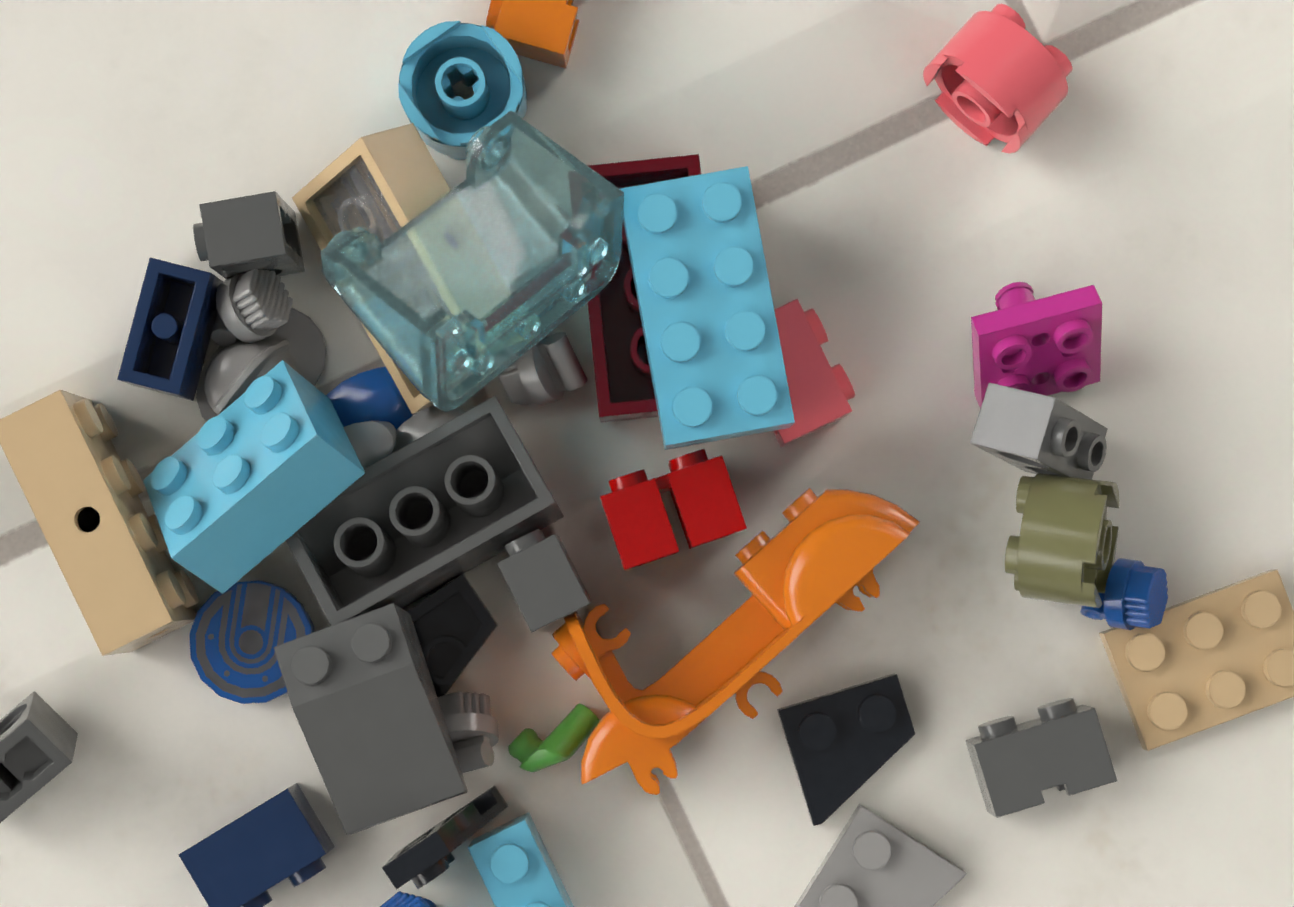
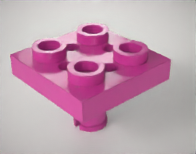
(1038, 343)

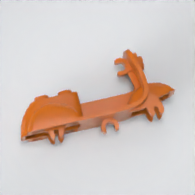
(792, 582)

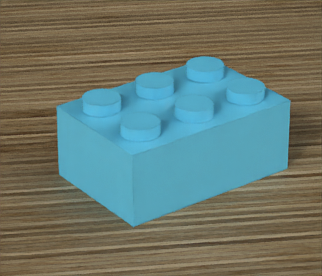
(252, 477)

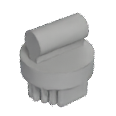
(250, 307)
(544, 372)
(470, 728)

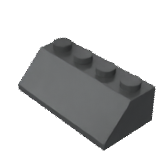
(424, 516)

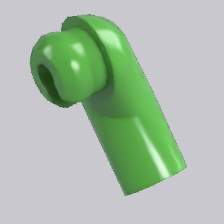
(558, 745)

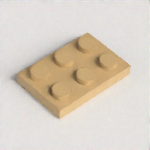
(1206, 660)

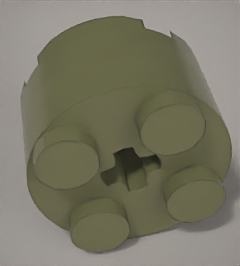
(1063, 539)

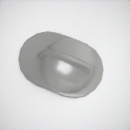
(238, 365)

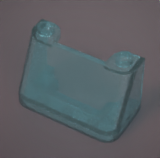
(485, 263)

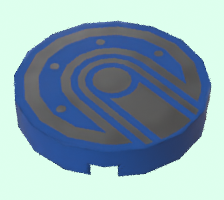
(237, 638)

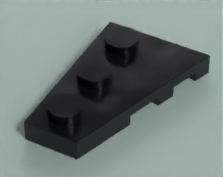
(451, 630)

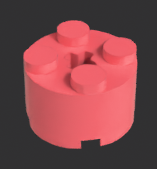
(998, 78)

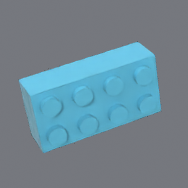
(706, 308)

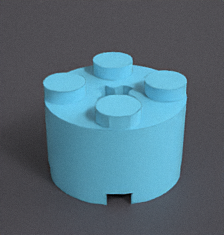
(451, 55)

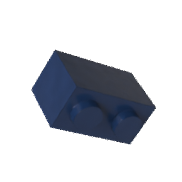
(170, 329)
(259, 851)

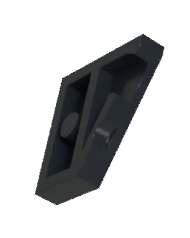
(844, 740)
(431, 852)

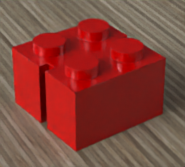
(701, 498)

